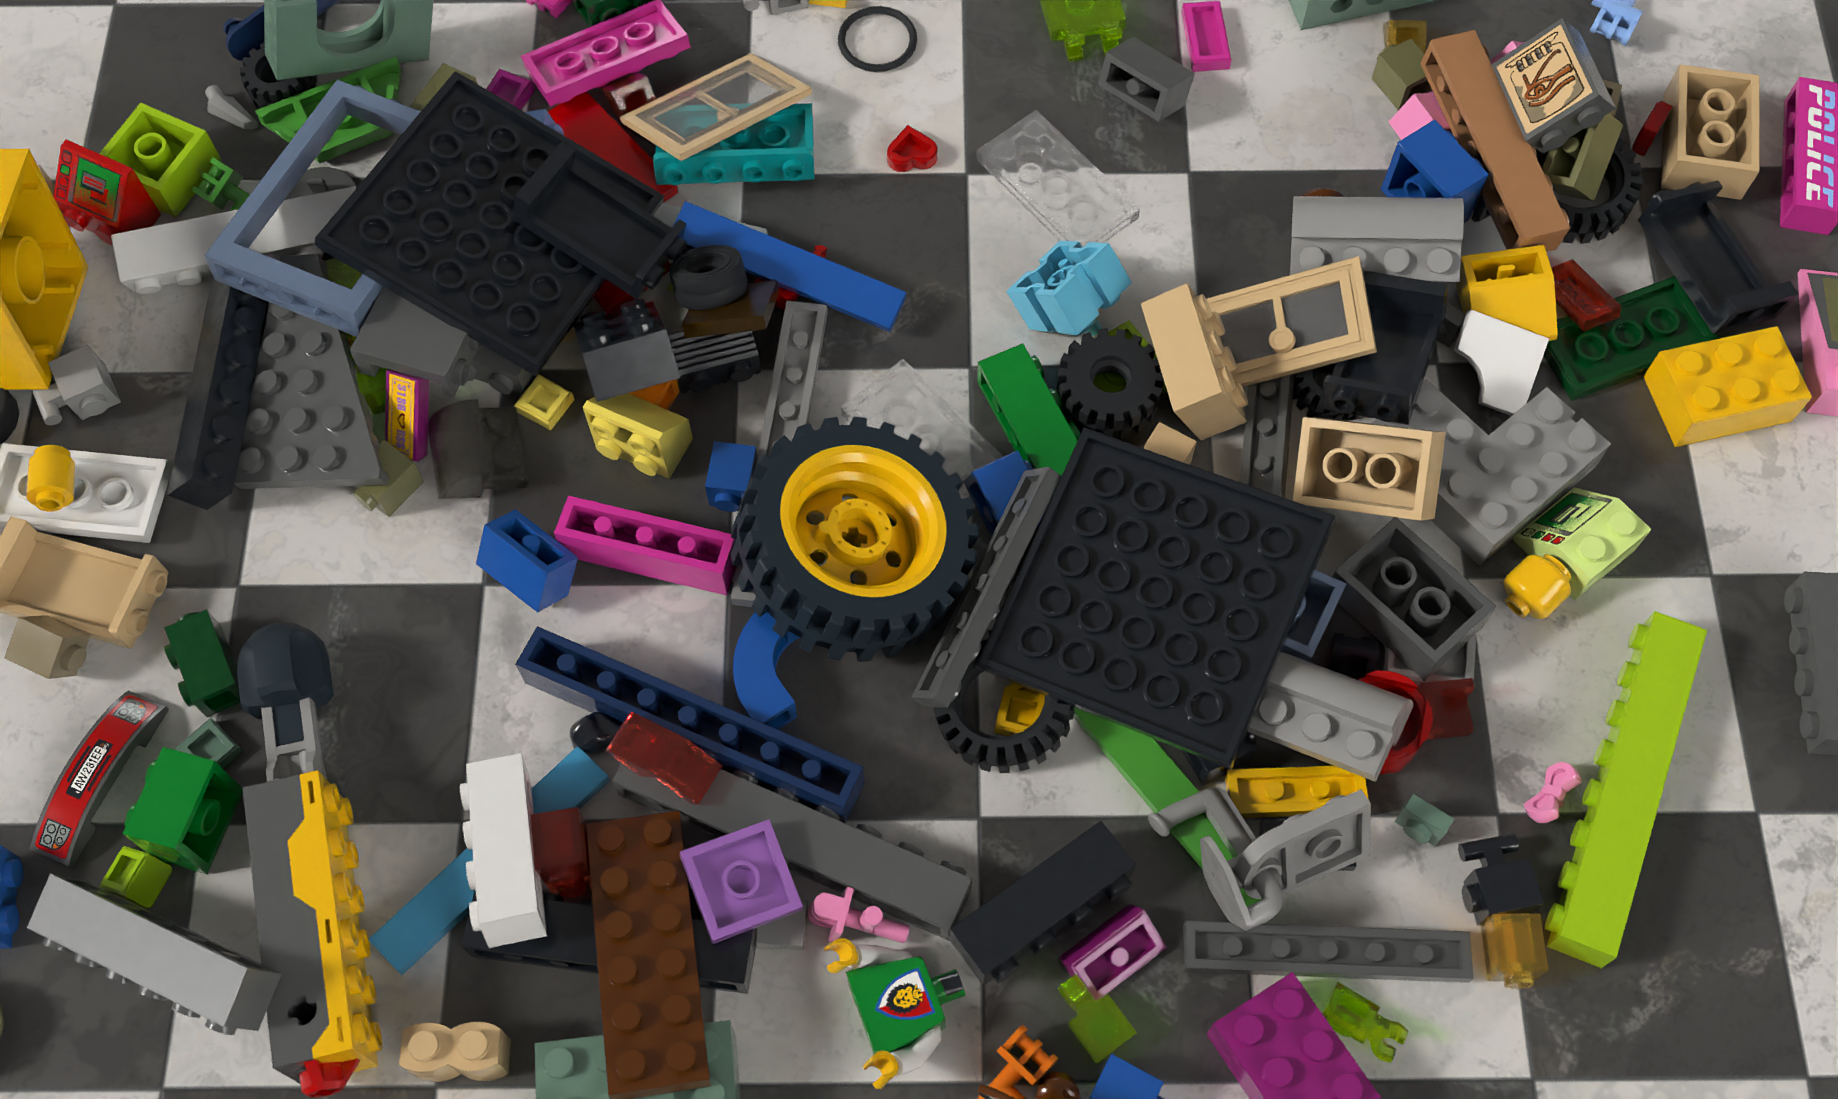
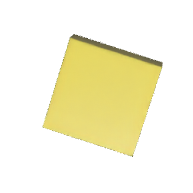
(544, 402)

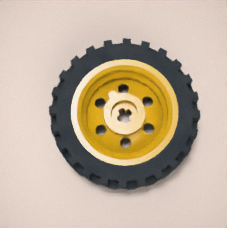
(855, 537)

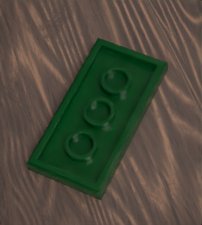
(1625, 347)

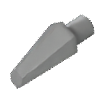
(228, 109)

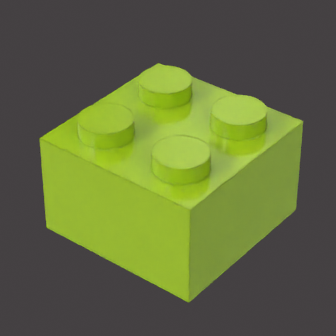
(164, 155)

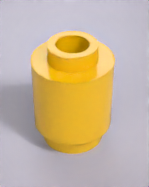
(51, 478)

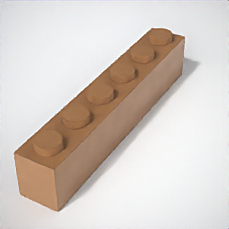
(1485, 126)

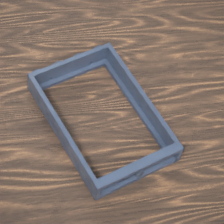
(277, 281)

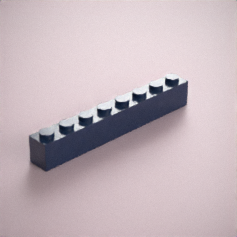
(725, 735)

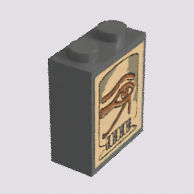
(1553, 86)

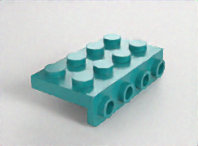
(766, 151)

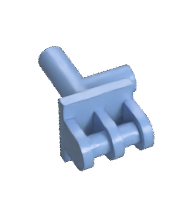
(1616, 19)

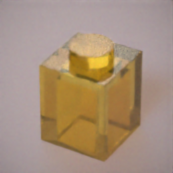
(1514, 949)

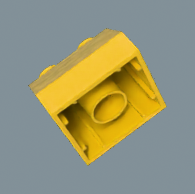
(38, 274)

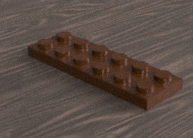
(646, 957)

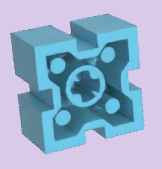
(1070, 288)

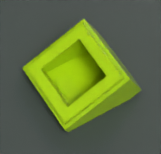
(136, 876)

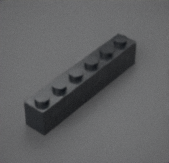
(218, 397)
(572, 946)

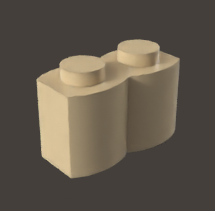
(443, 1053)

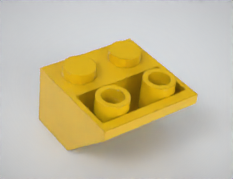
(1511, 288)

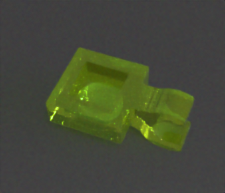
(1359, 1019)
(1099, 1023)

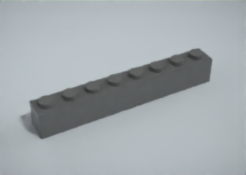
(820, 846)

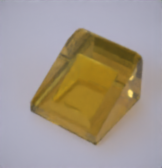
(1401, 30)

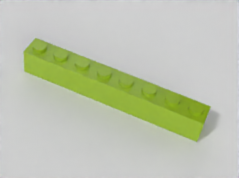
(1626, 790)

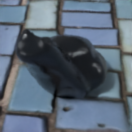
(593, 733)

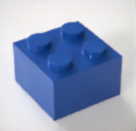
(1436, 167)

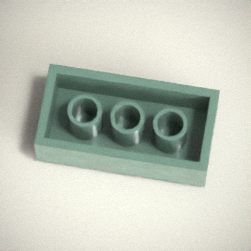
(578, 1068)

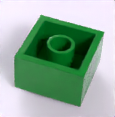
(183, 810)

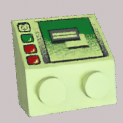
(1586, 534)

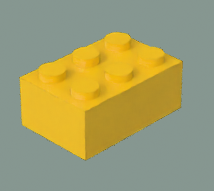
(1726, 386)

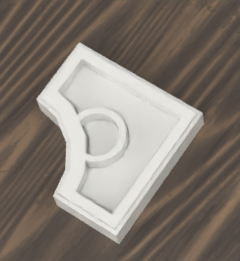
(1503, 359)

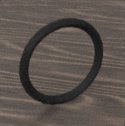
(877, 67)

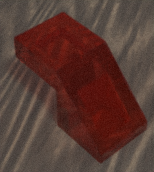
(665, 756)

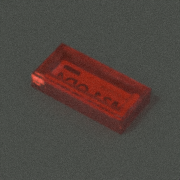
(1582, 296)

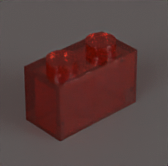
(561, 851)

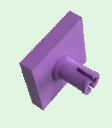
(740, 881)

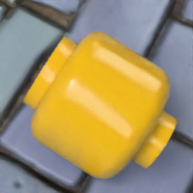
(1537, 586)

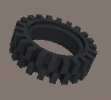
(1608, 216)
(1003, 750)

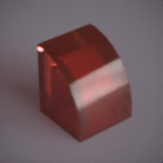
(628, 94)

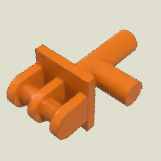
(1017, 1067)

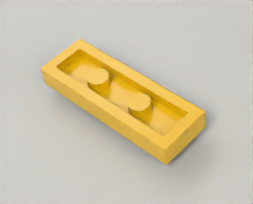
(1288, 789)

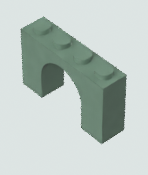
(301, 49)

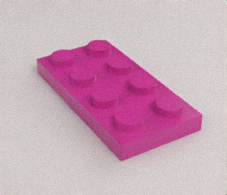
(605, 52)

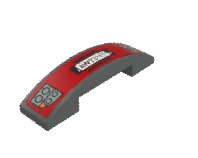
(90, 774)

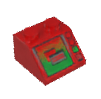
(100, 194)

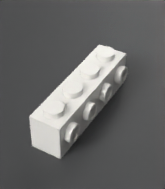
(503, 863)

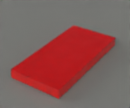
(599, 133)

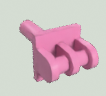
(834, 913)

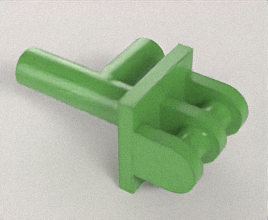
(225, 189)

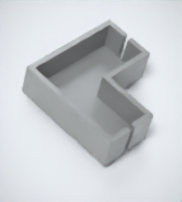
(1506, 478)

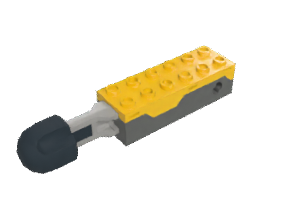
(305, 871)

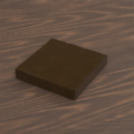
(745, 314)

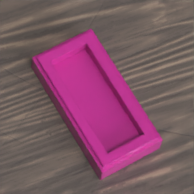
(1206, 36)

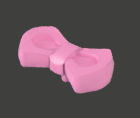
(1546, 804)

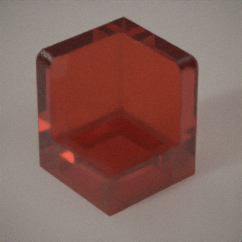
(1449, 707)

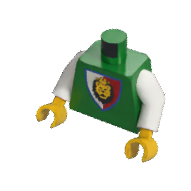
(896, 1004)

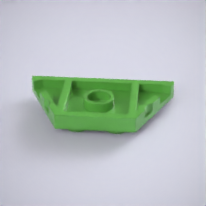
(290, 114)

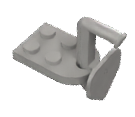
(1278, 860)

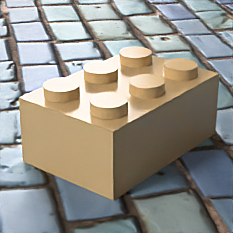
(1711, 130)
(1195, 362)
(1369, 468)

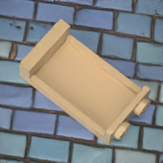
(77, 584)

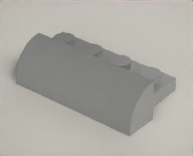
(1390, 235)
(1330, 716)

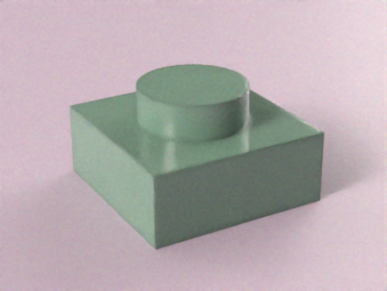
(1423, 821)

